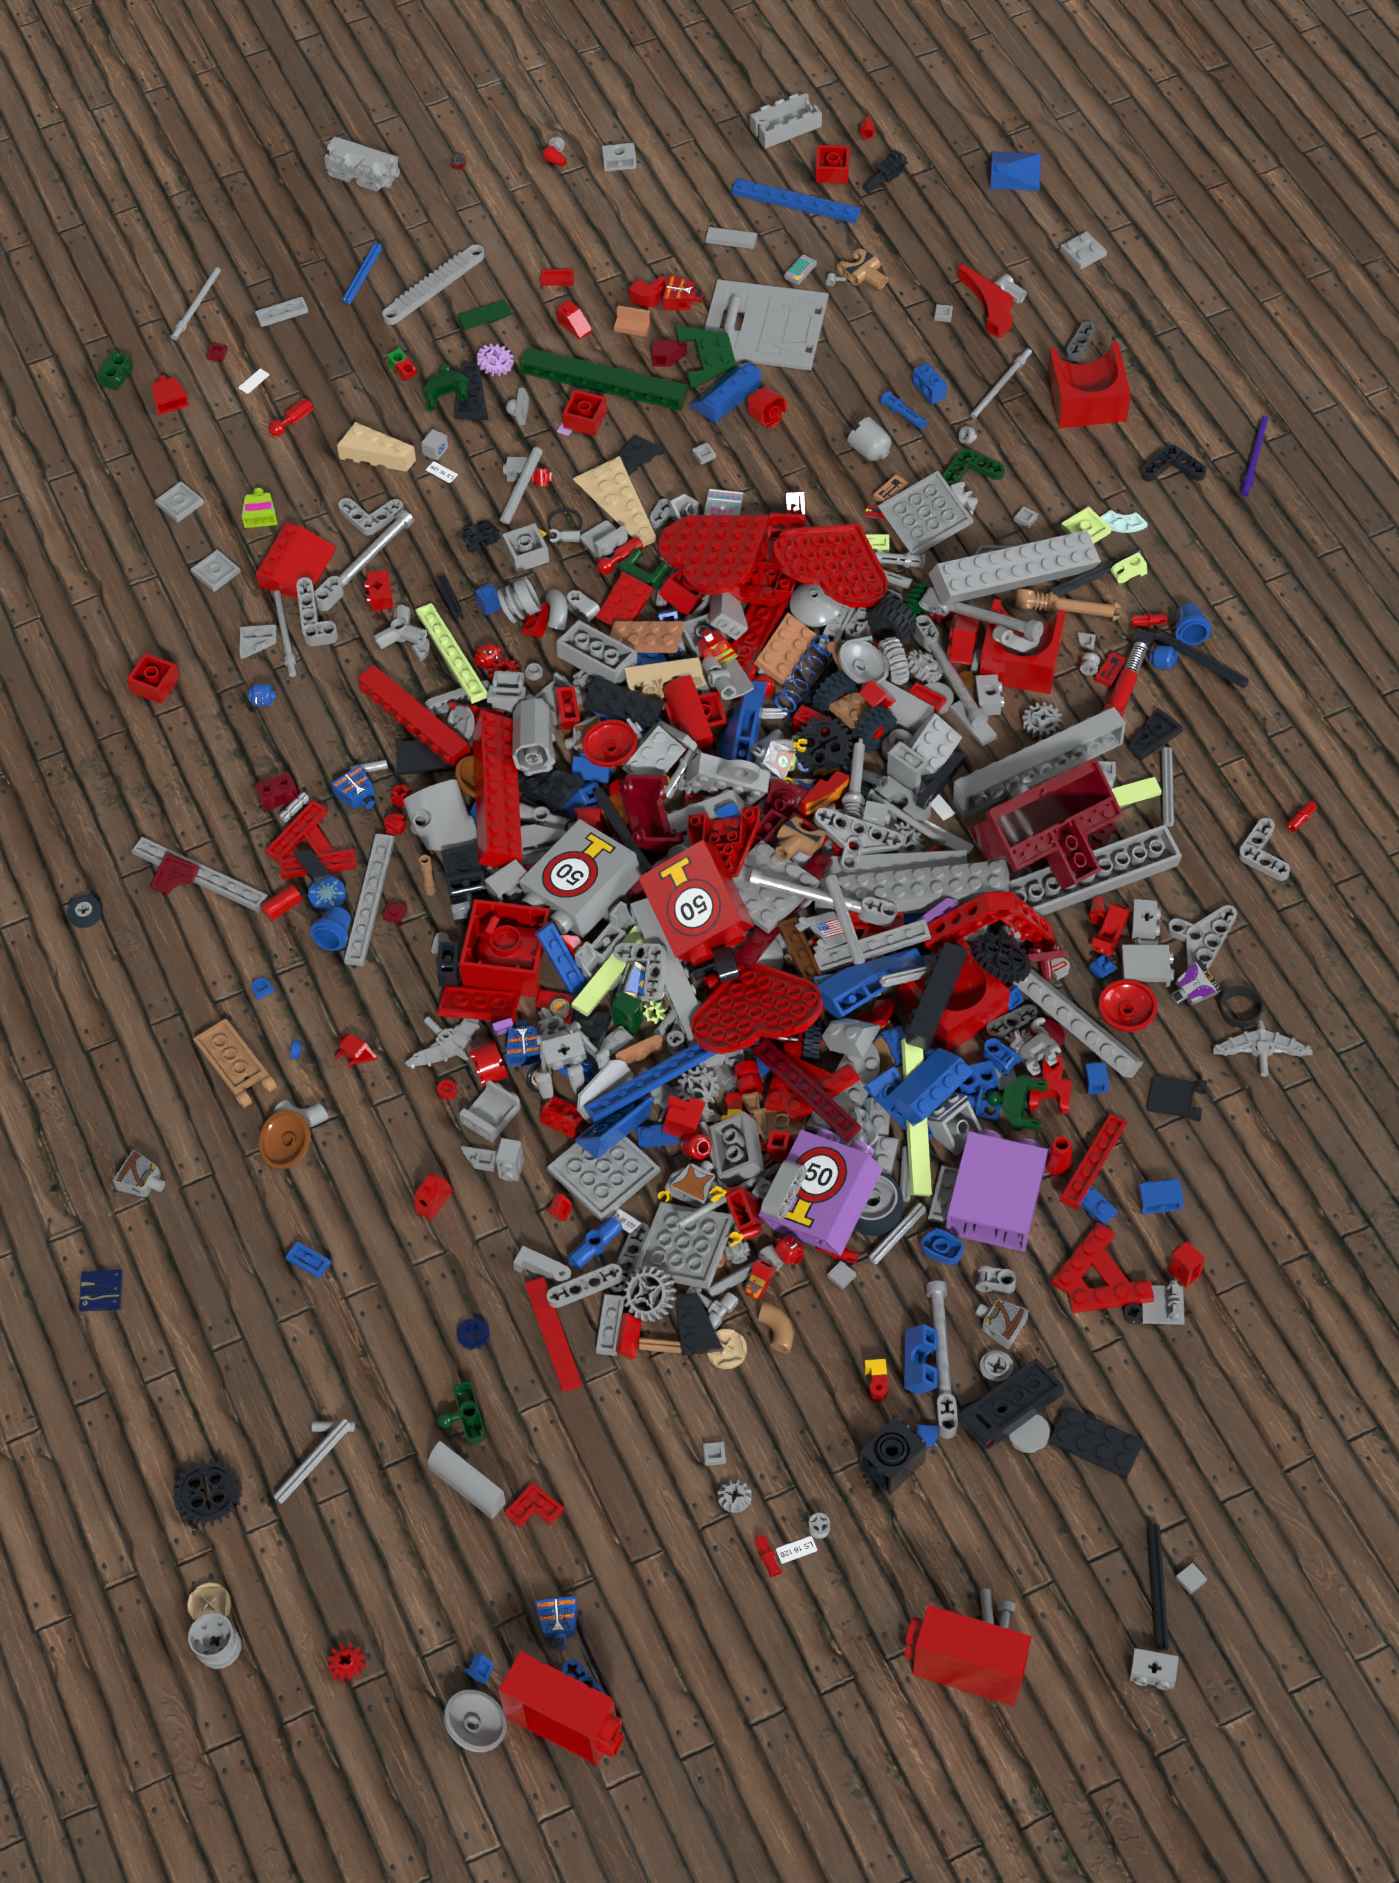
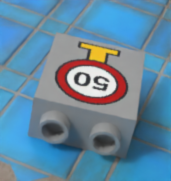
(580, 878)

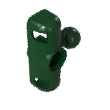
(471, 1424)

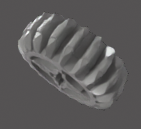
(896, 660)
(640, 1280)

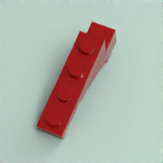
(992, 298)

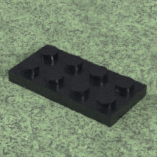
(622, 704)
(551, 787)
(1096, 1442)

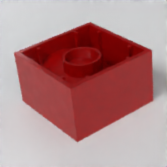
(1089, 391)
(1020, 669)
(510, 955)
(972, 1006)

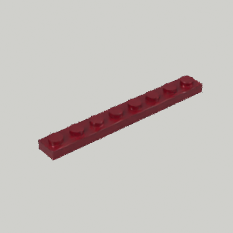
(761, 940)
(806, 1089)

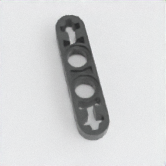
(626, 1257)

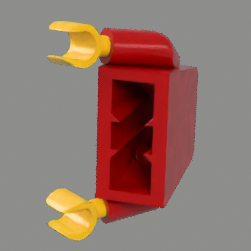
(744, 1209)

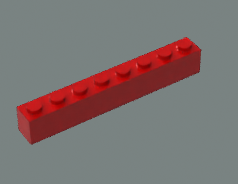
(413, 716)

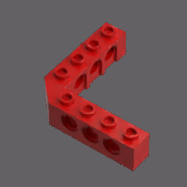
(986, 910)

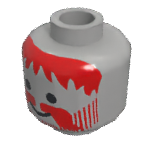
(1008, 930)

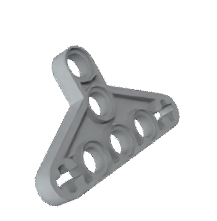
(846, 834)
(1207, 932)

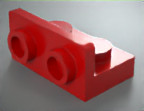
(561, 1116)

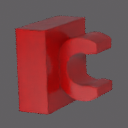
(560, 1207)

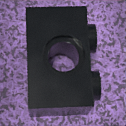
(448, 964)

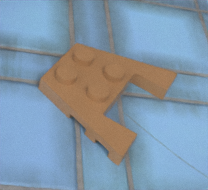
(771, 1120)

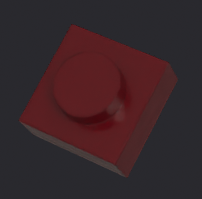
(394, 912)

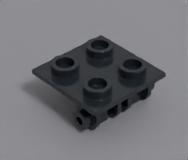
(476, 534)
(698, 973)

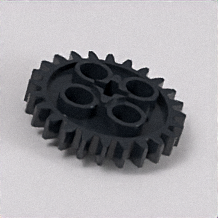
(814, 731)
(1001, 958)
(187, 1497)

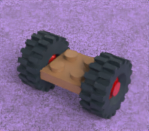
(841, 699)

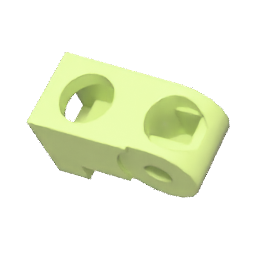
(1129, 568)

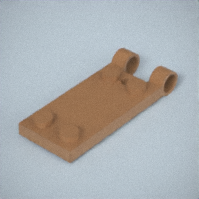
(233, 1060)

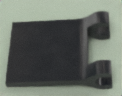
(1176, 1097)

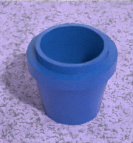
(1191, 625)
(331, 929)

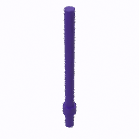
(1248, 479)

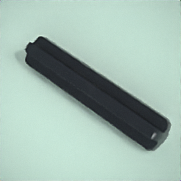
(449, 596)

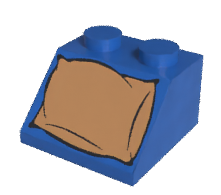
(890, 1048)

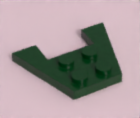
(713, 352)

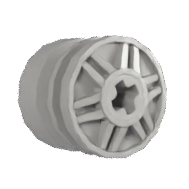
(517, 601)
(206, 1633)

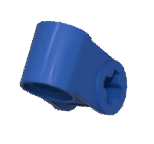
(1003, 1058)

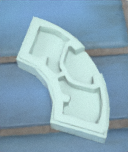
(1124, 523)

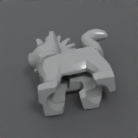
(1034, 1049)

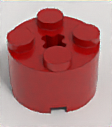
(766, 407)
(591, 815)
(488, 1063)

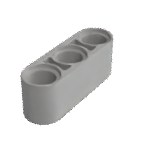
(783, 1189)

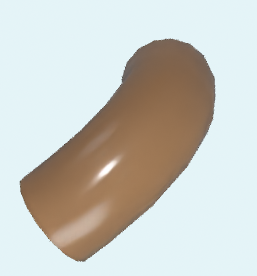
(780, 1325)

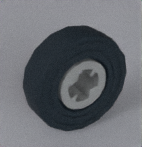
(78, 905)

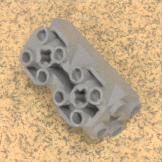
(368, 165)
(533, 737)

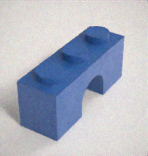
(918, 1345)

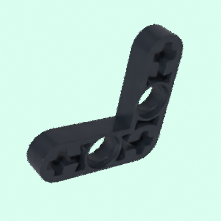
(1175, 460)

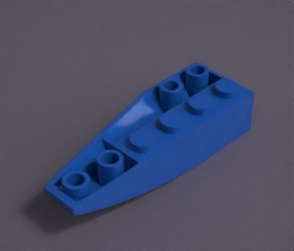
(744, 726)
(861, 982)

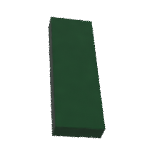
(484, 315)

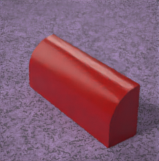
(688, 711)

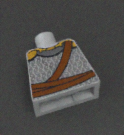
(138, 1176)
(1003, 1321)

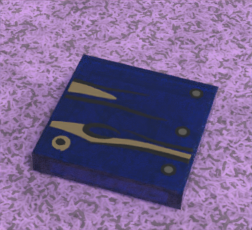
(101, 1290)

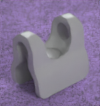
(867, 1134)

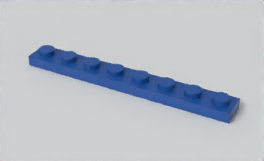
(796, 201)
(646, 1082)

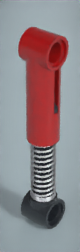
(1128, 676)

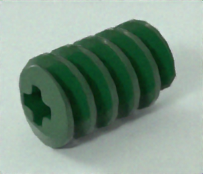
(914, 597)

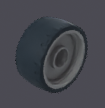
(888, 1208)

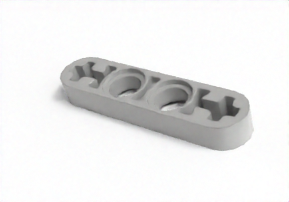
(457, 694)
(583, 1283)

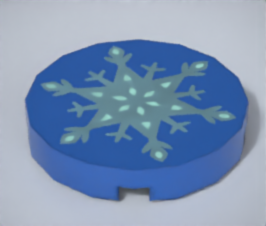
(327, 894)

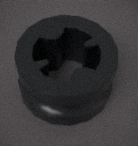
(1136, 1308)

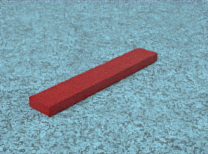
(1093, 1161)
(553, 1335)

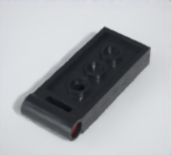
(1018, 1397)

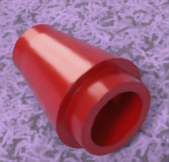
(867, 128)
(553, 156)
(1097, 911)

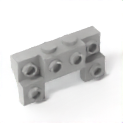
(593, 956)

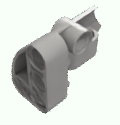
(443, 817)

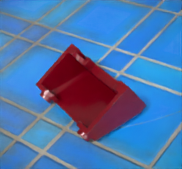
(647, 814)

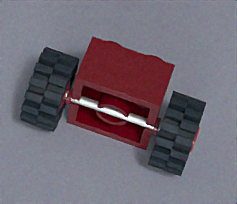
(811, 1039)

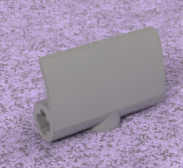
(727, 678)

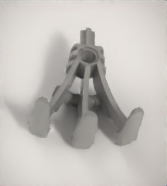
(554, 1027)

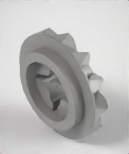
(992, 1358)
(741, 1502)

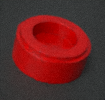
(447, 1089)

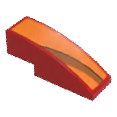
(825, 793)

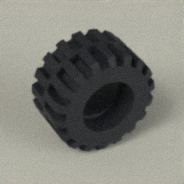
(892, 619)

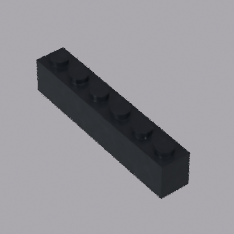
(936, 996)

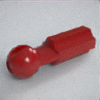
(292, 416)
(606, 565)

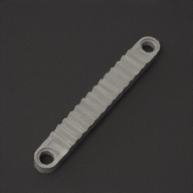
(433, 284)

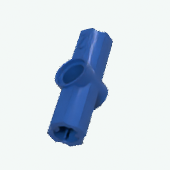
(603, 1234)

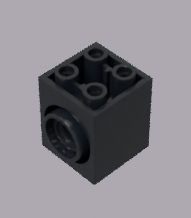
(893, 1455)

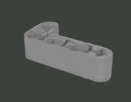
(309, 611)
(858, 624)

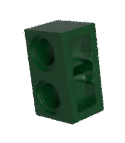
(114, 370)
(627, 1012)

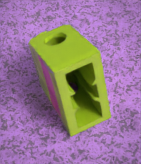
(258, 510)

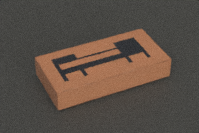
(890, 489)

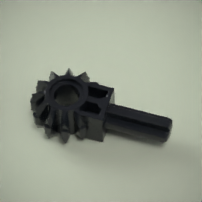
(887, 170)

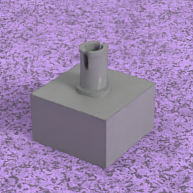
(504, 883)

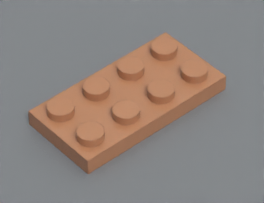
(649, 635)
(785, 648)

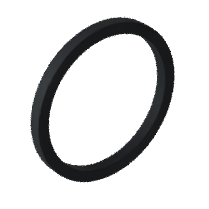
(565, 510)

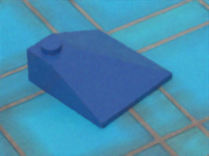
(1015, 171)

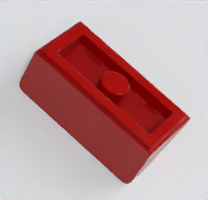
(536, 624)

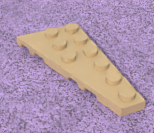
(615, 494)

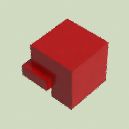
(682, 1116)

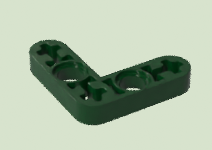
(971, 462)

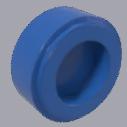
(296, 1049)

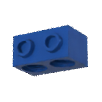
(929, 383)
(980, 1070)

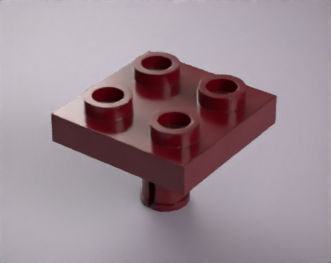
(785, 797)
(1045, 957)

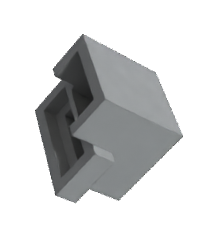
(506, 691)

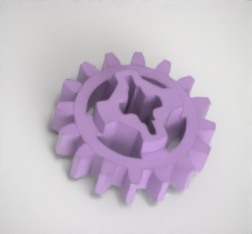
(495, 359)

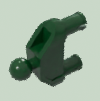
(445, 383)
(653, 579)
(1014, 1101)

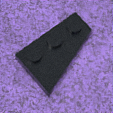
(594, 1028)
(695, 1328)

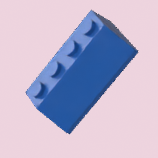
(728, 392)
(929, 1085)

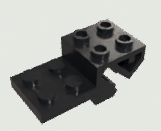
(464, 880)

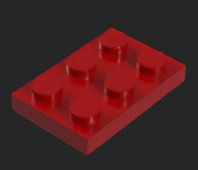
(625, 600)

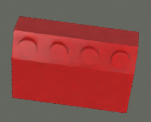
(294, 556)

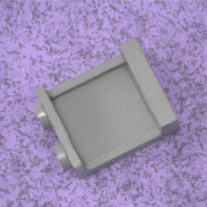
(548, 692)
(907, 767)
(1147, 963)
(491, 1111)

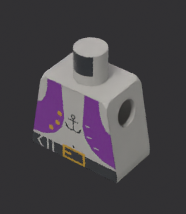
(1195, 985)

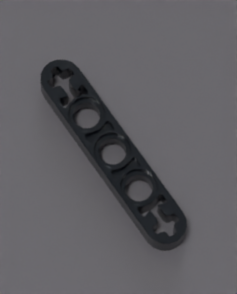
(940, 780)

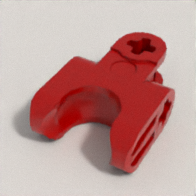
(1057, 1088)

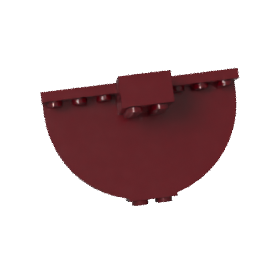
(1051, 824)

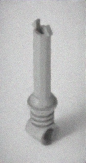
(853, 800)

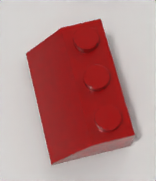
(712, 707)

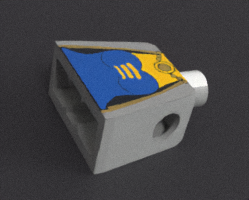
(634, 980)

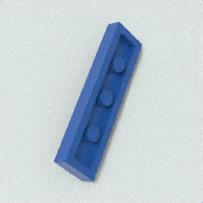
(561, 958)

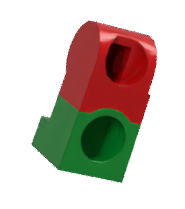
(401, 364)

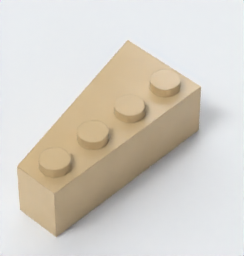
(376, 448)
(653, 678)

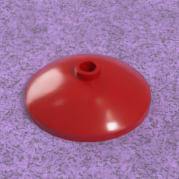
(609, 736)
(1130, 997)

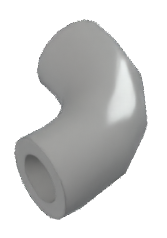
(558, 609)
(314, 1114)

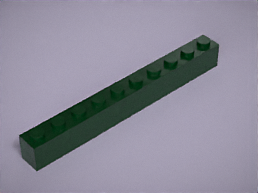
(603, 379)

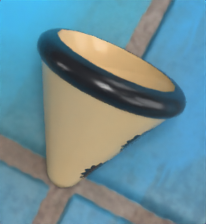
(529, 1074)

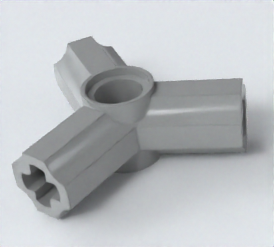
(401, 630)

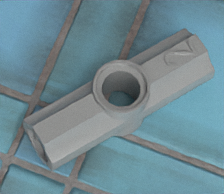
(542, 817)

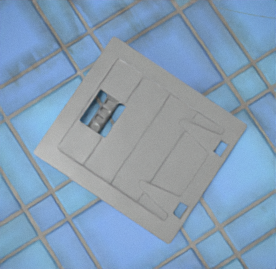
(775, 324)

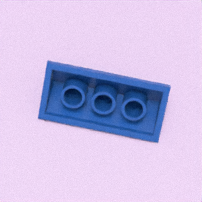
(615, 1127)

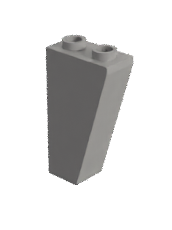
(727, 615)

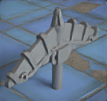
(448, 1043)
(1262, 1044)
(662, 1095)

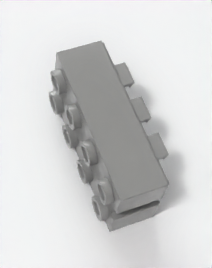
(785, 120)

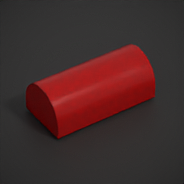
(281, 903)

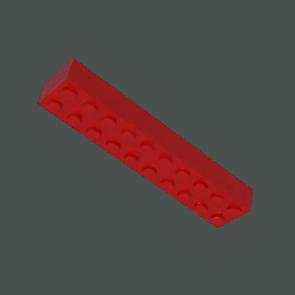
(496, 791)

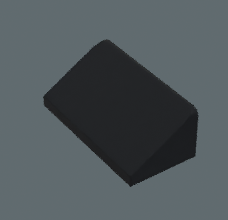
(312, 866)

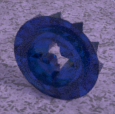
(473, 1325)

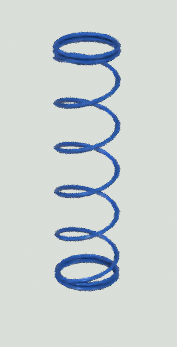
(787, 696)

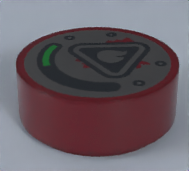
(458, 161)

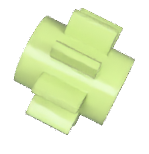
(652, 1016)

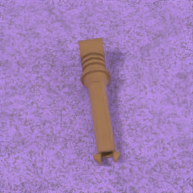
(1051, 602)

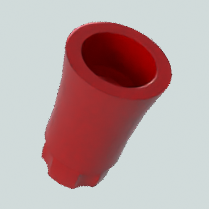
(1060, 1157)

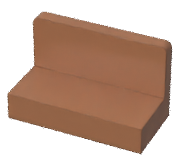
(632, 321)

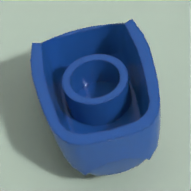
(942, 1247)

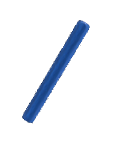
(362, 273)

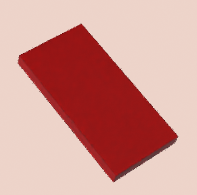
(479, 1003)

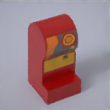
(759, 1279)

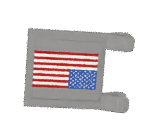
(827, 929)

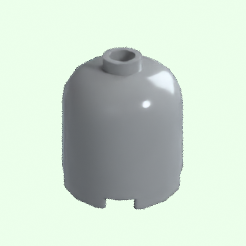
(870, 440)

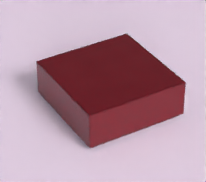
(217, 352)

